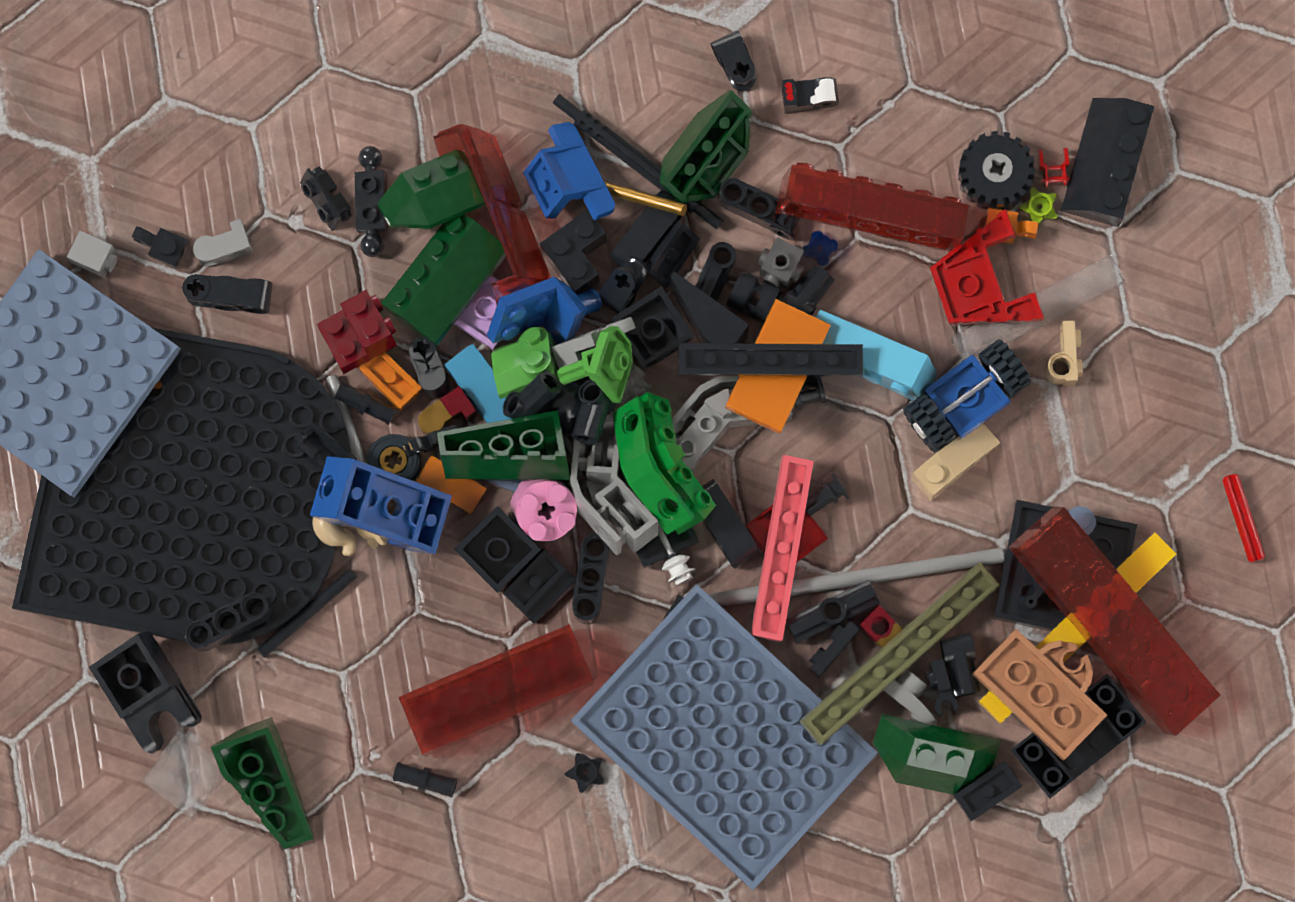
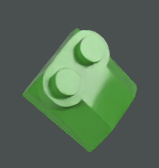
(523, 361)

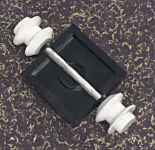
(667, 547)

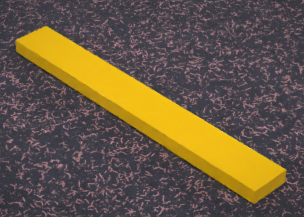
(1136, 571)

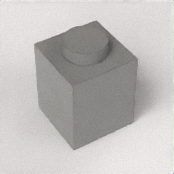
(92, 254)

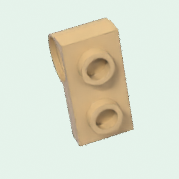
(1069, 339)

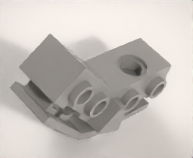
(709, 422)
(610, 496)

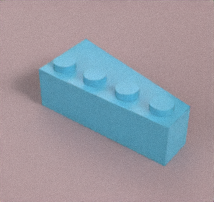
(884, 360)

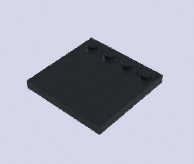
(1111, 536)

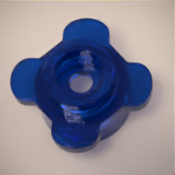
(818, 239)

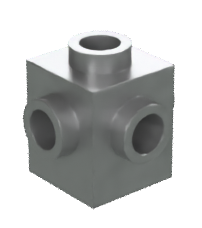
(784, 254)

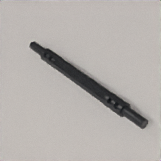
(629, 155)

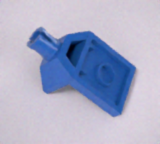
(545, 304)

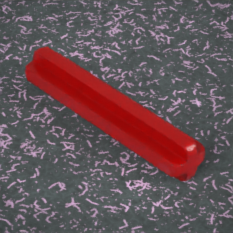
(1243, 518)

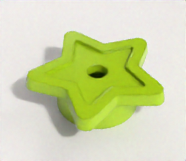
(1045, 200)

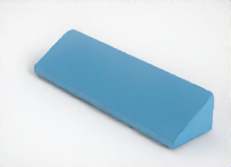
(477, 382)

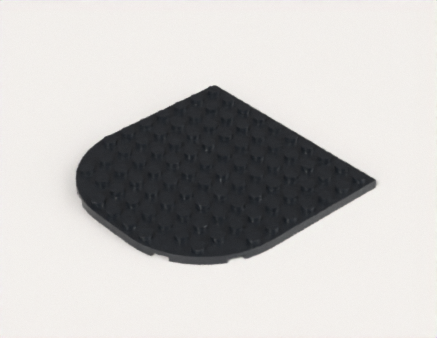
(191, 503)

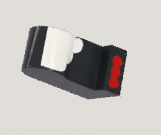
(809, 94)

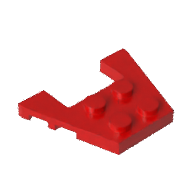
(970, 285)

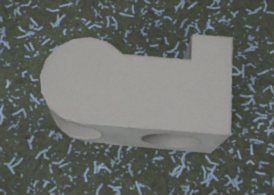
(223, 247)

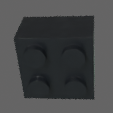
(498, 549)

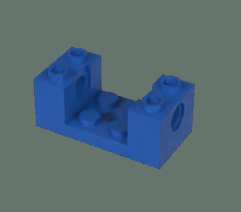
(358, 497)

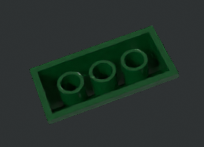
(445, 278)

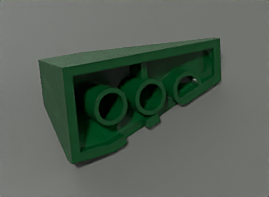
(261, 773)

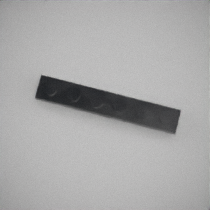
(770, 359)

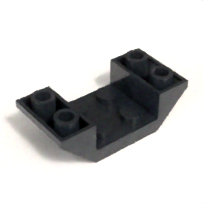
(1051, 771)

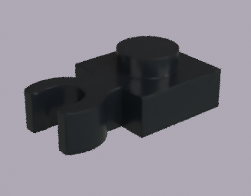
(425, 443)

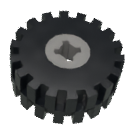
(995, 185)

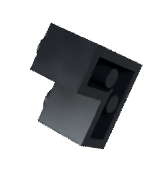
(568, 250)

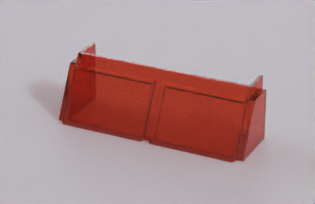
(502, 203)

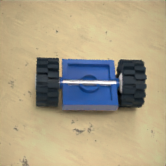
(967, 396)

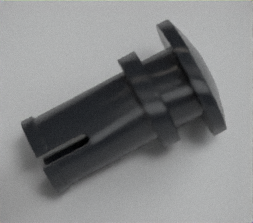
(827, 494)

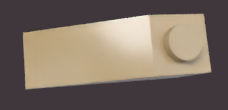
(953, 461)

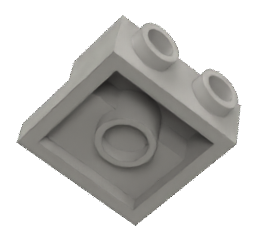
(571, 350)

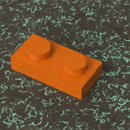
(391, 380)

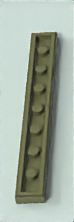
(899, 653)

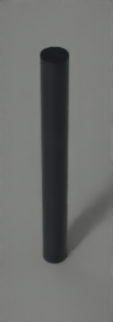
(307, 613)

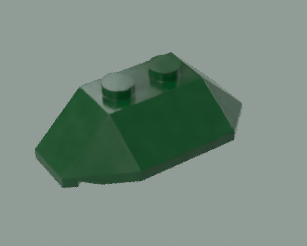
(708, 150)
(432, 193)
(932, 754)

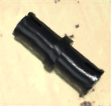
(365, 402)
(425, 779)

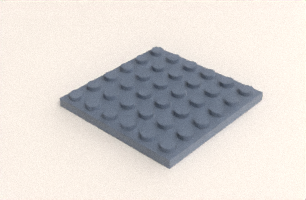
(70, 371)

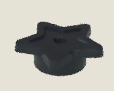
(582, 764)

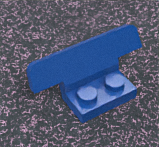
(567, 174)

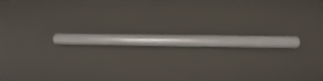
(874, 575)

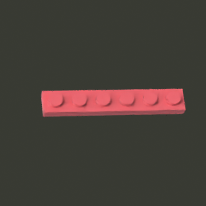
(782, 548)

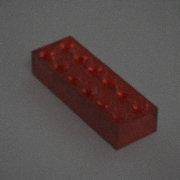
(872, 207)
(496, 690)

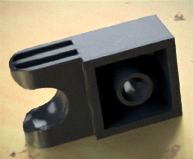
(144, 699)

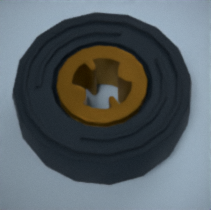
(385, 448)

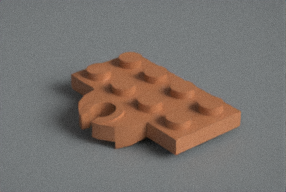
(1043, 690)

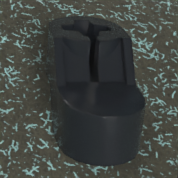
(433, 380)

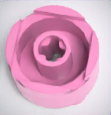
(558, 516)

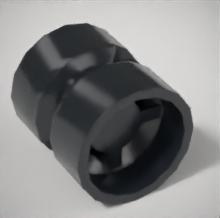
(744, 292)

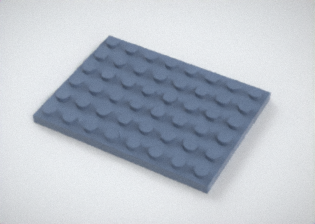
(719, 738)

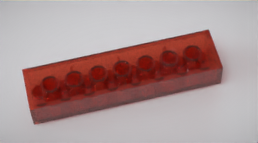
(1114, 621)

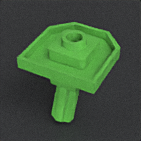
(605, 364)

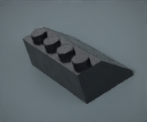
(1107, 159)

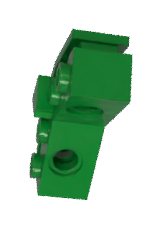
(655, 465)

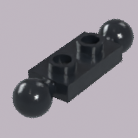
(369, 189)

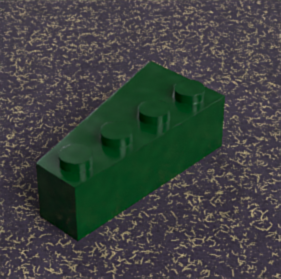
(506, 449)

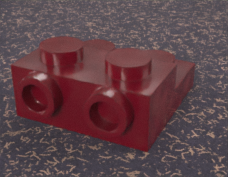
(358, 331)

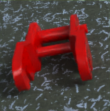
(1042, 166)

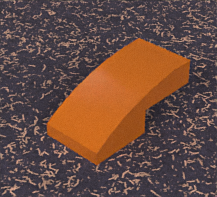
(464, 492)

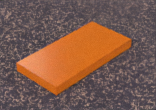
(771, 398)

